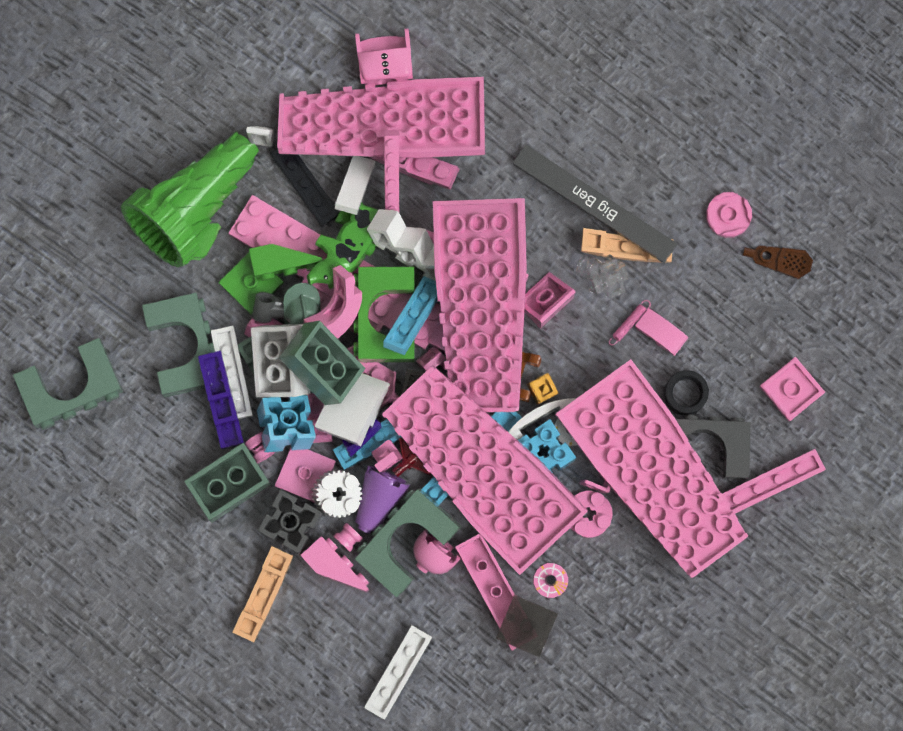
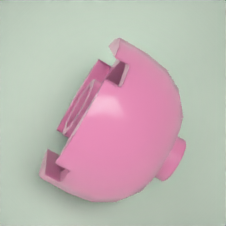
(433, 555)

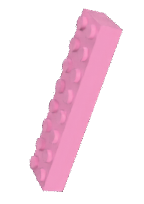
(487, 577)

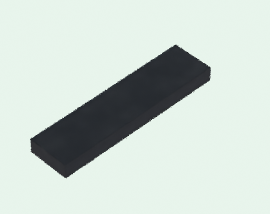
(306, 187)

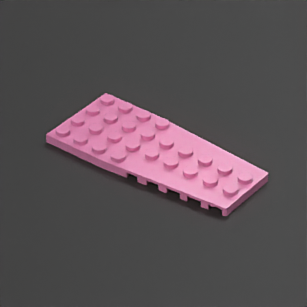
(431, 115)
(482, 296)
(653, 468)
(484, 470)

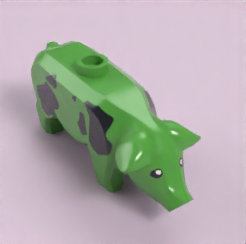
(347, 249)

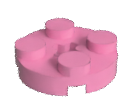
(600, 521)

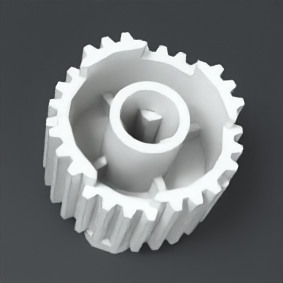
(347, 502)

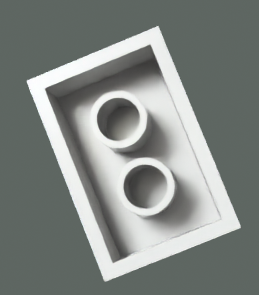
(270, 373)

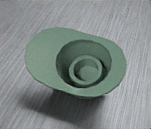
(300, 303)

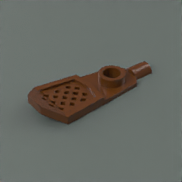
(777, 259)

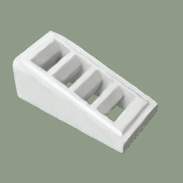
(260, 135)

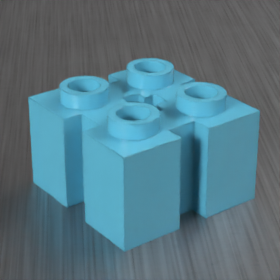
(286, 423)
(546, 437)

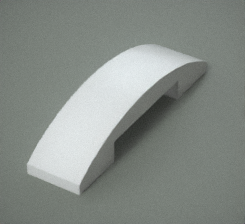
(538, 414)

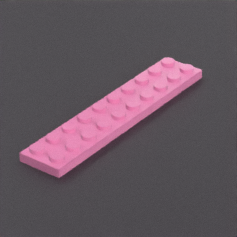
(264, 225)

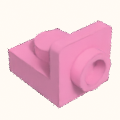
(386, 456)

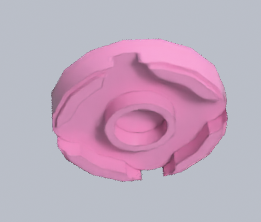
(728, 215)

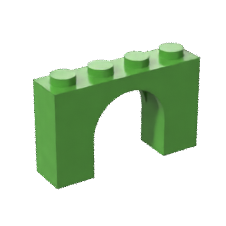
(375, 283)

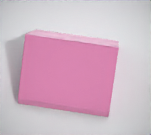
(547, 299)

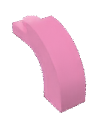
(343, 306)

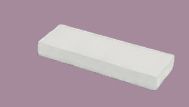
(355, 184)

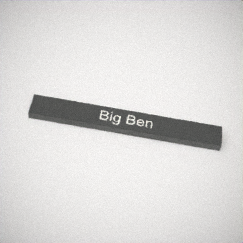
(595, 204)

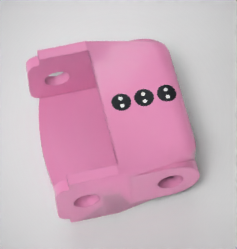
(384, 59)

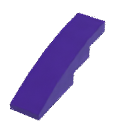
(221, 400)

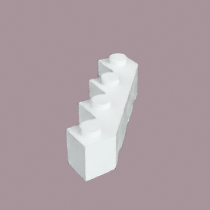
(409, 243)

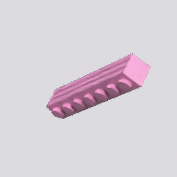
(391, 169)

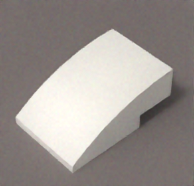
(356, 412)

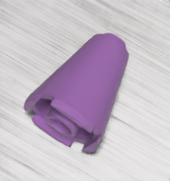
(379, 497)

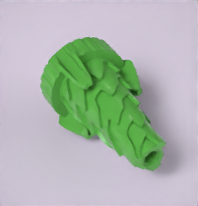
(177, 212)

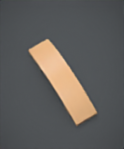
(602, 244)
(263, 594)

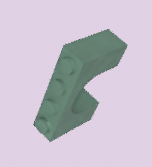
(184, 312)
(101, 386)
(377, 555)

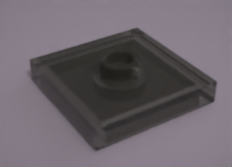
(526, 626)

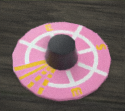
(550, 580)

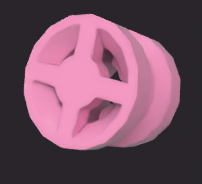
(348, 537)

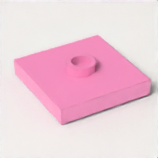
(792, 389)
(302, 471)

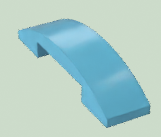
(385, 433)

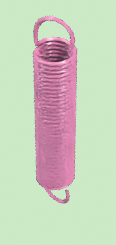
(629, 322)

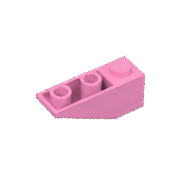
(327, 563)

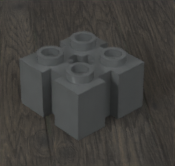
(285, 508)

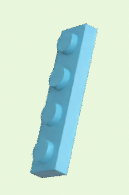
(412, 317)

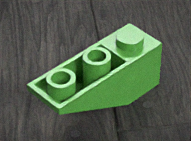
(275, 259)

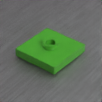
(244, 285)

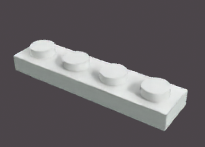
(226, 342)
(398, 672)

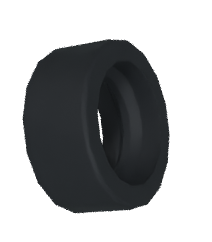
(688, 375)

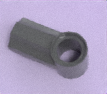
(267, 307)

